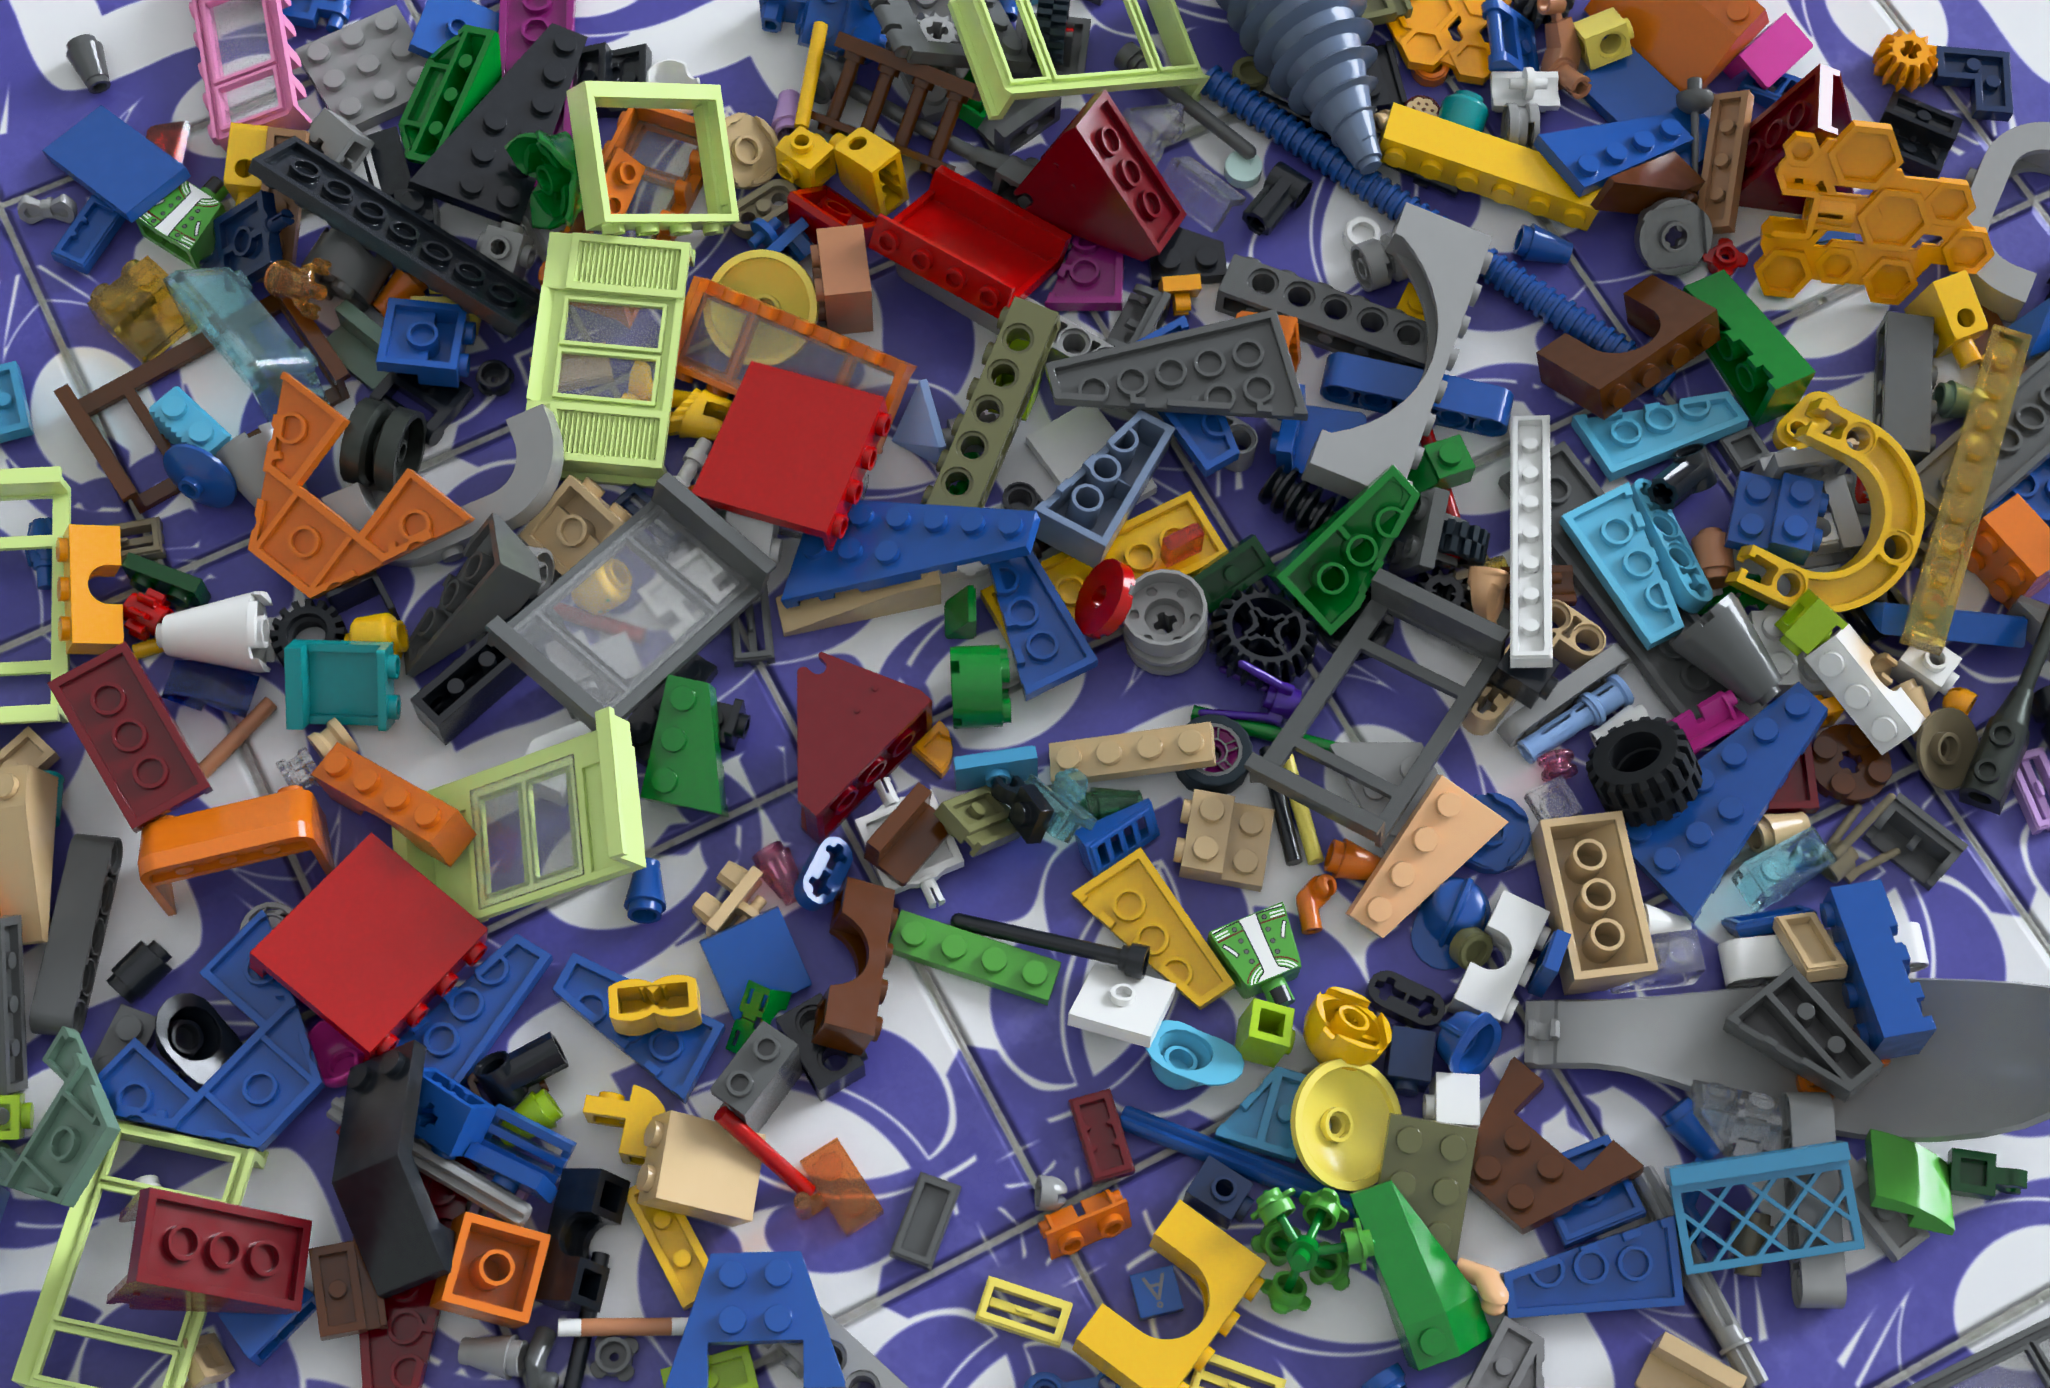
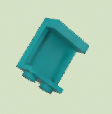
(341, 682)

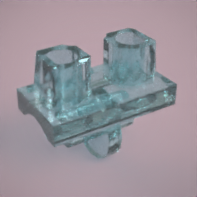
(1063, 797)

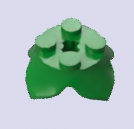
(554, 166)

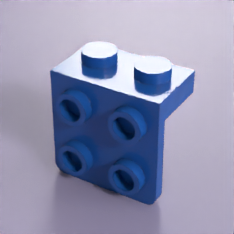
(1297, 437)

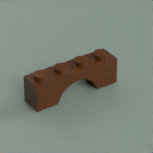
(849, 1011)

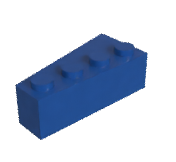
(1878, 970)

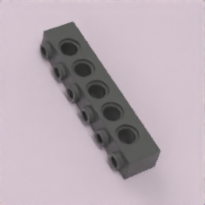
(1319, 301)

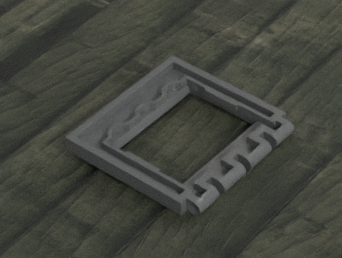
(910, 42)

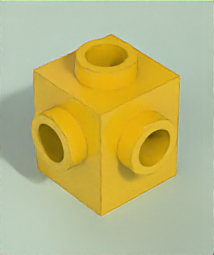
(805, 158)

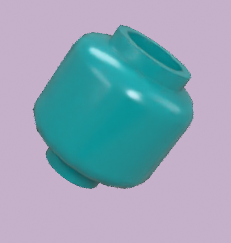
(1465, 109)

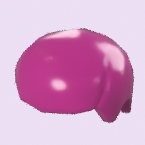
(333, 1054)

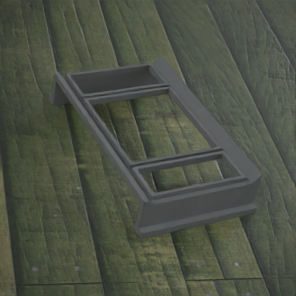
(1420, 609)

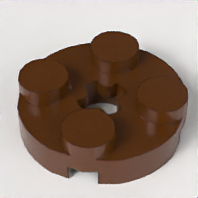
(1871, 770)

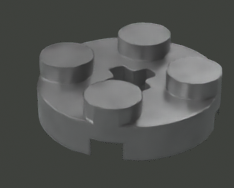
(1655, 224)

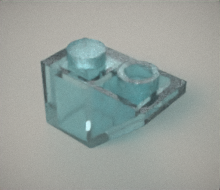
(1782, 869)

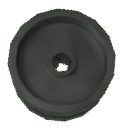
(381, 444)

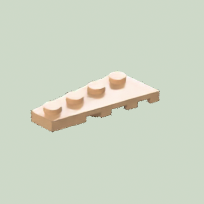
(1429, 848)

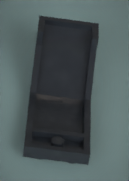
(379, 1178)

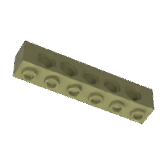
(1024, 321)

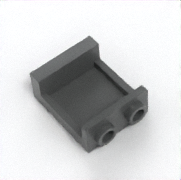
(759, 1076)

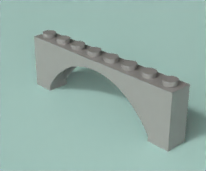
(1443, 267)

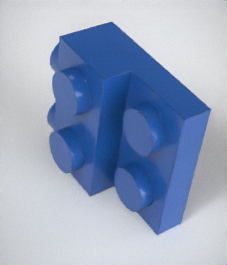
(847, 16)
(426, 341)
(1777, 515)

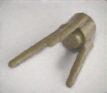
(1845, 854)

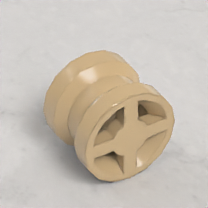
(326, 739)

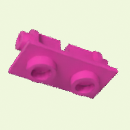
(1717, 720)

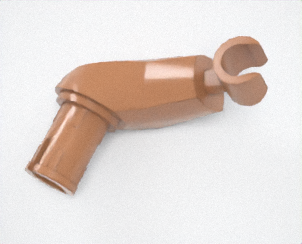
(1563, 49)

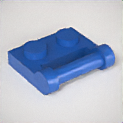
(1510, 38)

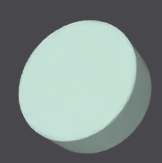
(1242, 172)

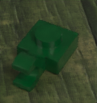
(1976, 1175)

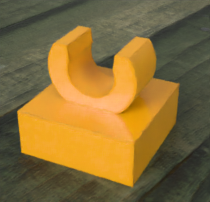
(1181, 290)

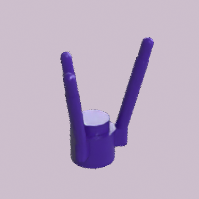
(1279, 698)

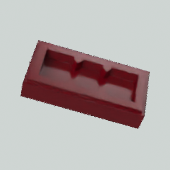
(1101, 1137)

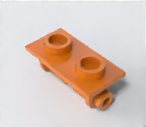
(622, 180)
(1104, 1217)

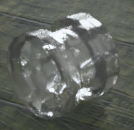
(298, 769)

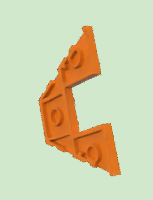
(307, 538)

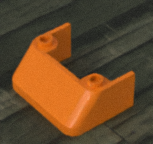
(231, 838)

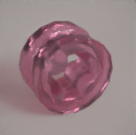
(1556, 764)

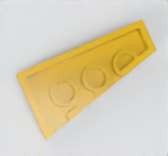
(1143, 910)

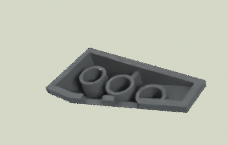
(492, 582)

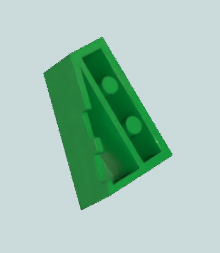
(686, 750)

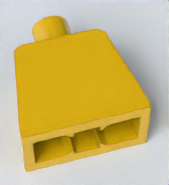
(244, 144)
(871, 170)
(1956, 317)

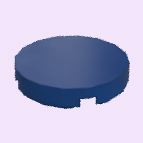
(1509, 844)

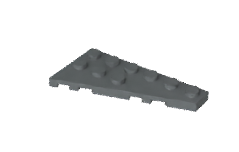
(1210, 370)

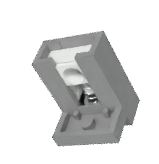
(1840, 524)

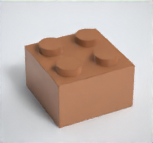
(842, 279)

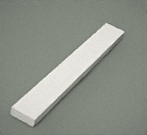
(1530, 543)

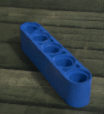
(1384, 385)

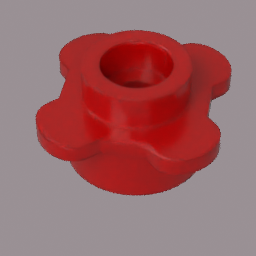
(1724, 248)

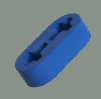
(830, 878)

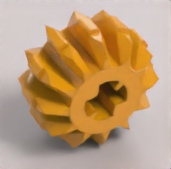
(1905, 60)

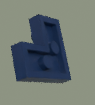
(1985, 74)

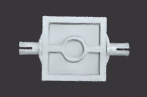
(942, 861)

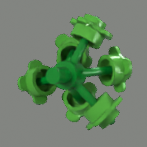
(1285, 1243)

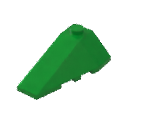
(1338, 560)

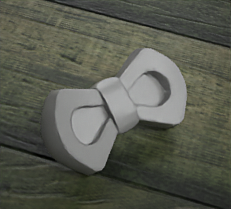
(34, 210)

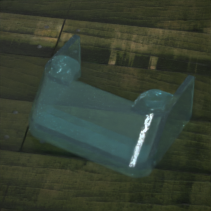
(242, 332)

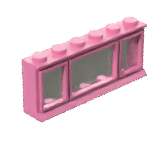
(247, 65)

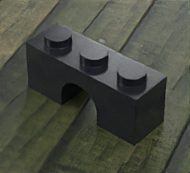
(582, 1206)

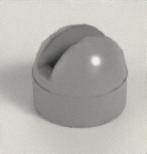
(1048, 1193)

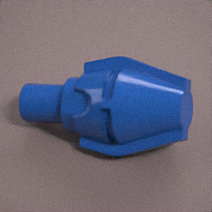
(41, 558)

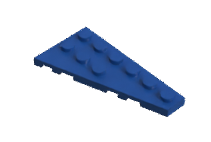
(903, 540)
(1739, 781)

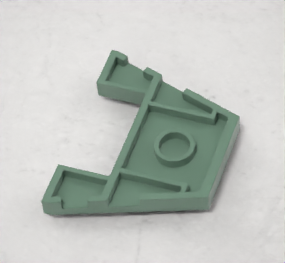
(70, 1135)

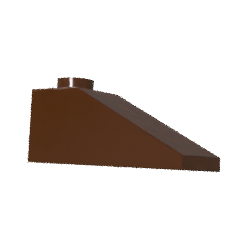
(1649, 183)

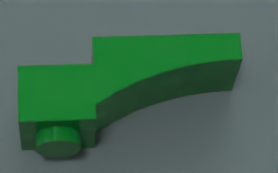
(1443, 465)

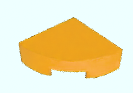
(935, 749)

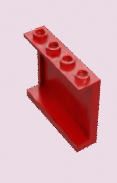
(972, 242)
(794, 451)
(371, 947)

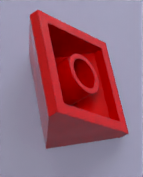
(827, 208)

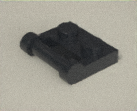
(440, 400)

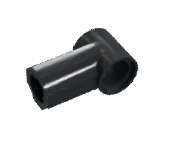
(1281, 191)
(1687, 475)
(510, 1075)

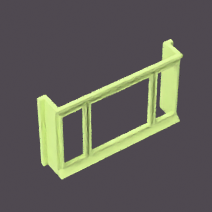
(1000, 89)
(30, 485)
(70, 1245)

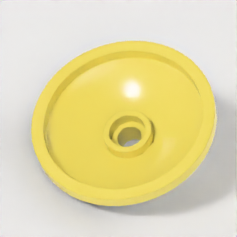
(773, 280)
(1359, 1115)

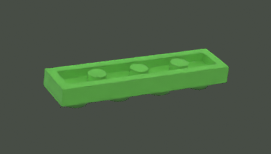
(974, 957)

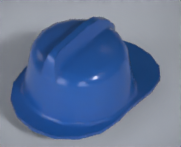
(1446, 911)
(1468, 1041)

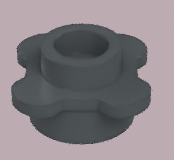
(622, 1367)

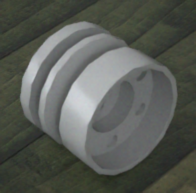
(1171, 603)

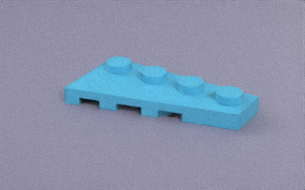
(1651, 435)
(1619, 554)

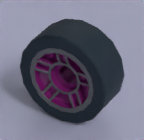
(1234, 750)

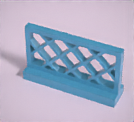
(1762, 1167)

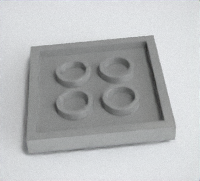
(365, 68)

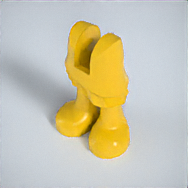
(697, 414)

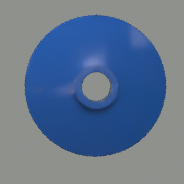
(200, 475)

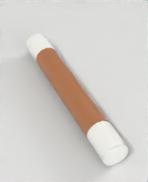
(621, 1326)

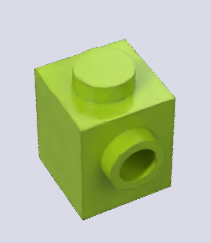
(1265, 1032)

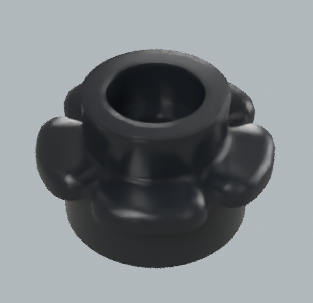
(494, 369)

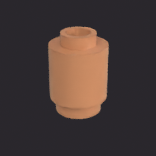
(1713, 556)

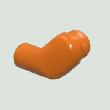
(1311, 899)

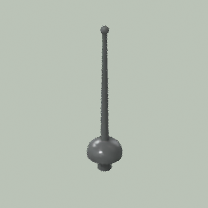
(1695, 102)

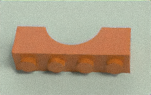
(416, 814)

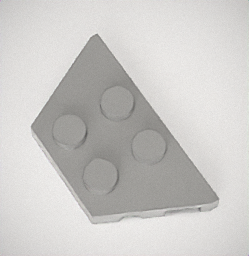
(1390, 762)

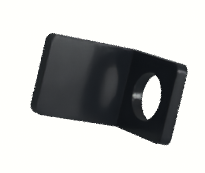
(359, 591)

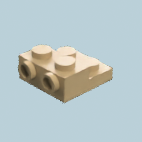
(574, 522)
(1224, 841)

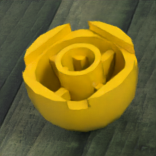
(1345, 1029)

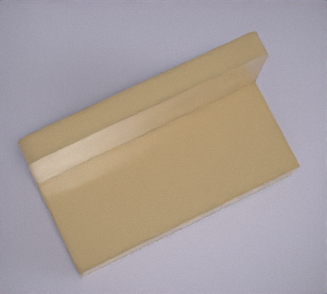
(1680, 1365)

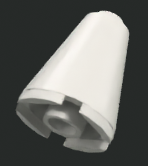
(222, 633)

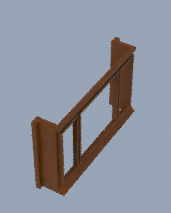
(127, 385)

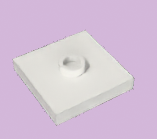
(1121, 1005)

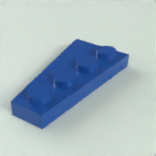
(1203, 436)
(1038, 626)
(478, 1011)
(668, 1056)

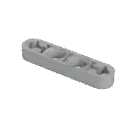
(1565, 695)

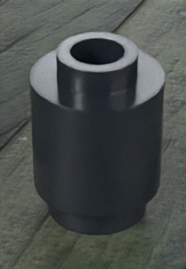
(140, 970)

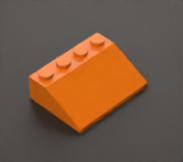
(1688, 35)

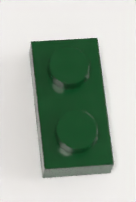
(1233, 570)
(178, 586)

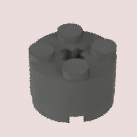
(354, 270)

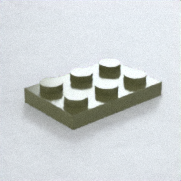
(1432, 1171)

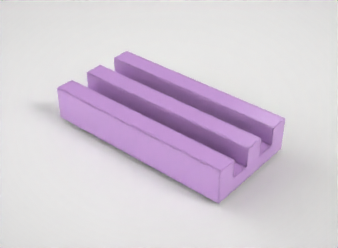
(2027, 799)

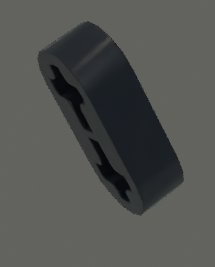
(1409, 992)

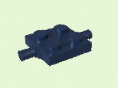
(249, 236)

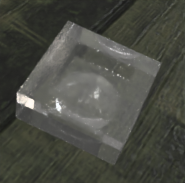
(1553, 800)

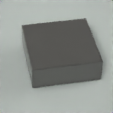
(1742, 450)

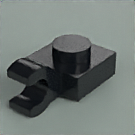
(1029, 808)

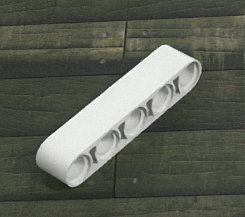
(1763, 958)

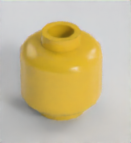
(380, 628)

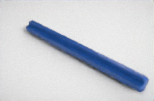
(1241, 1161)

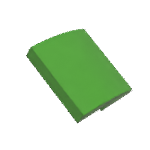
(1909, 1181)

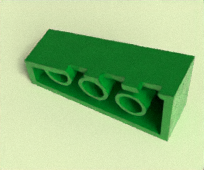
(1752, 353)

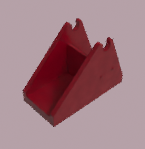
(1811, 105)
(1104, 185)
(130, 736)
(850, 736)
(212, 1256)

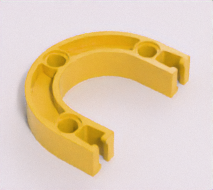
(1895, 514)

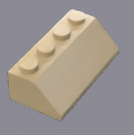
(1596, 898)

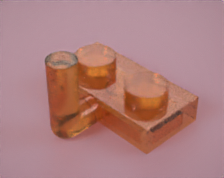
(838, 1188)

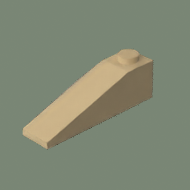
(858, 606)
(27, 847)

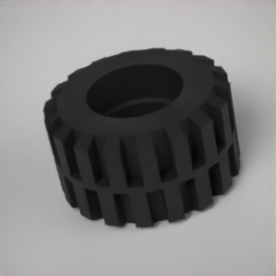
(1644, 770)

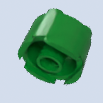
(977, 686)

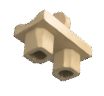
(742, 886)

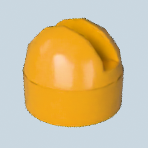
(1960, 699)

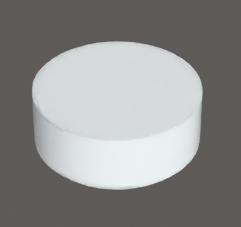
(1360, 230)

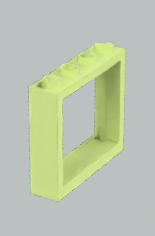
(712, 145)

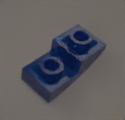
(211, 685)

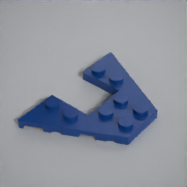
(254, 1090)

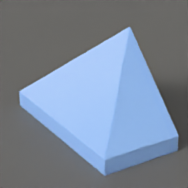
(920, 427)

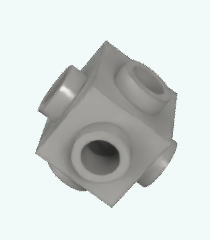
(508, 247)

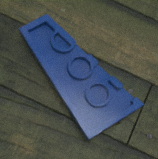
(1596, 152)
(1609, 1274)

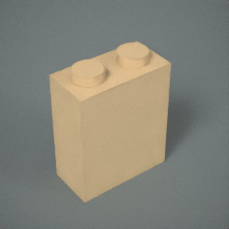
(698, 1170)

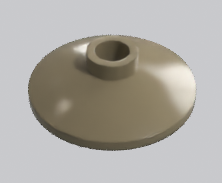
(1946, 747)

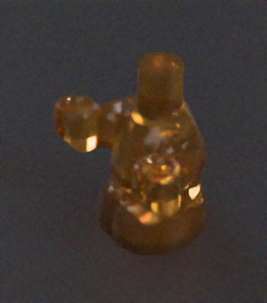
(298, 284)

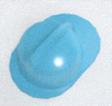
(1192, 1058)

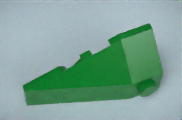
(1424, 1290)

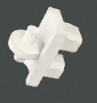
(1525, 88)

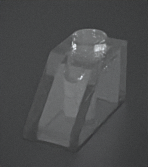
(1678, 962)

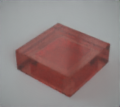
(1182, 544)

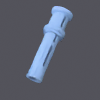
(1589, 710)

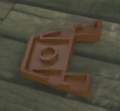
(1523, 1172)

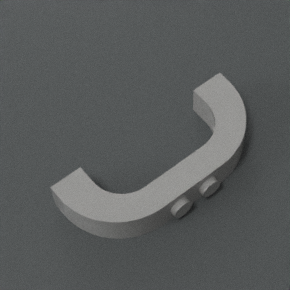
(2022, 149)
(516, 502)

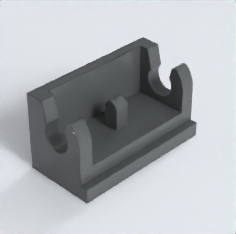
(1140, 315)
(1924, 843)

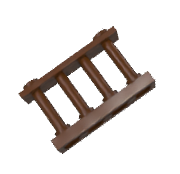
(924, 80)

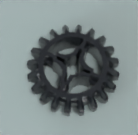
(1264, 624)

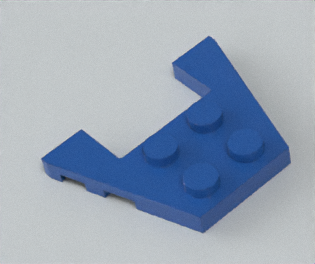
(756, 1302)

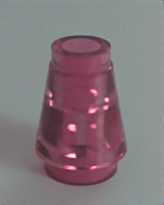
(778, 870)

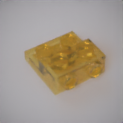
(139, 310)

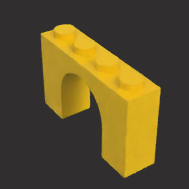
(1223, 1274)

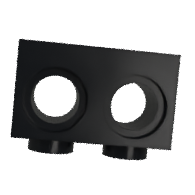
(813, 1056)

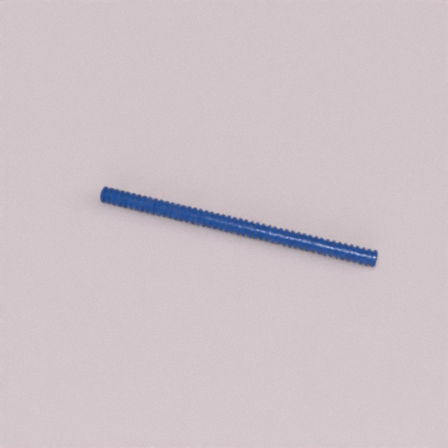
(1391, 200)

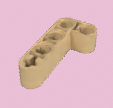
(1572, 629)

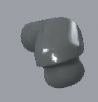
(536, 1359)

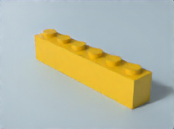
(1481, 166)

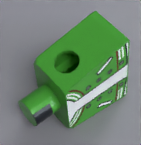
(184, 220)
(1259, 954)

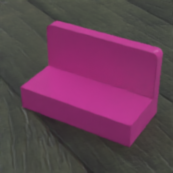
(1771, 52)

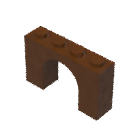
(1609, 381)

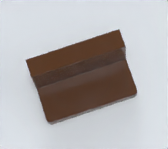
(906, 837)

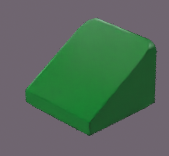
(961, 614)

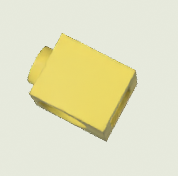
(1593, 29)

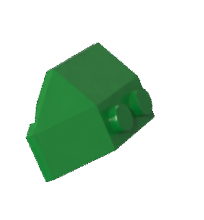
(449, 90)

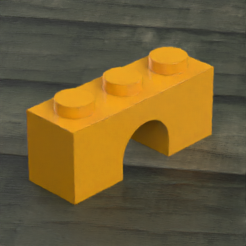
(88, 623)

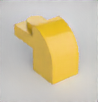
(632, 1115)

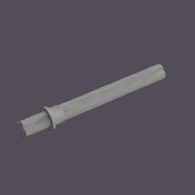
(459, 1178)
(1705, 1289)

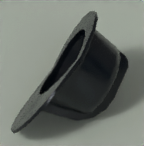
(194, 1036)

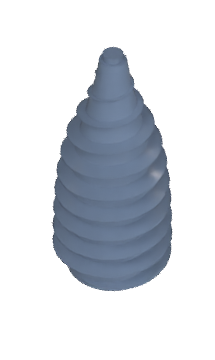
(1318, 63)

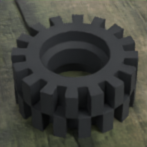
(302, 618)

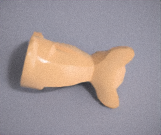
(1487, 590)

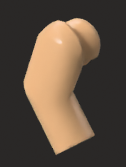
(1489, 1285)

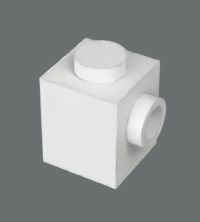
(1928, 670)
(1453, 1099)

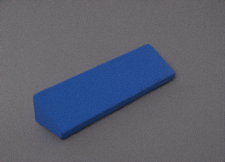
(1965, 625)

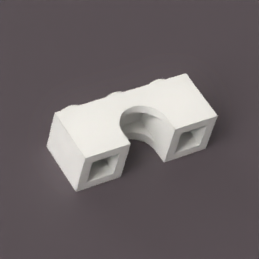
(1846, 670)
(1515, 930)

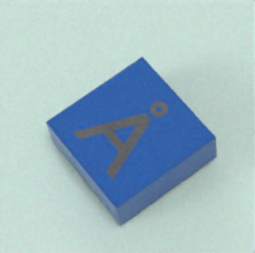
(1156, 1293)

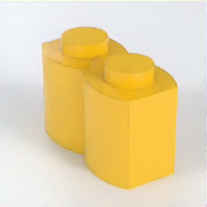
(644, 1006)

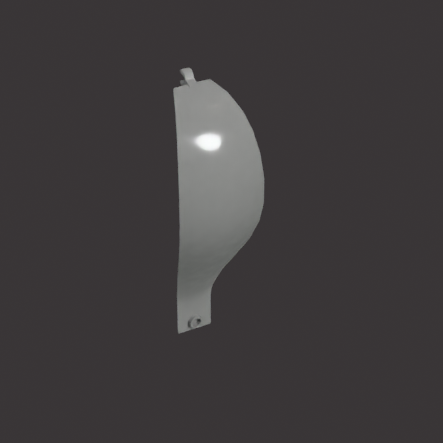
(1970, 1081)

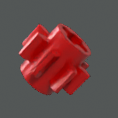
(145, 612)

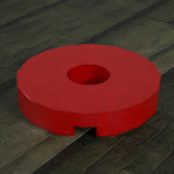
(1104, 598)

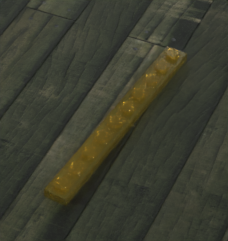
(1965, 491)

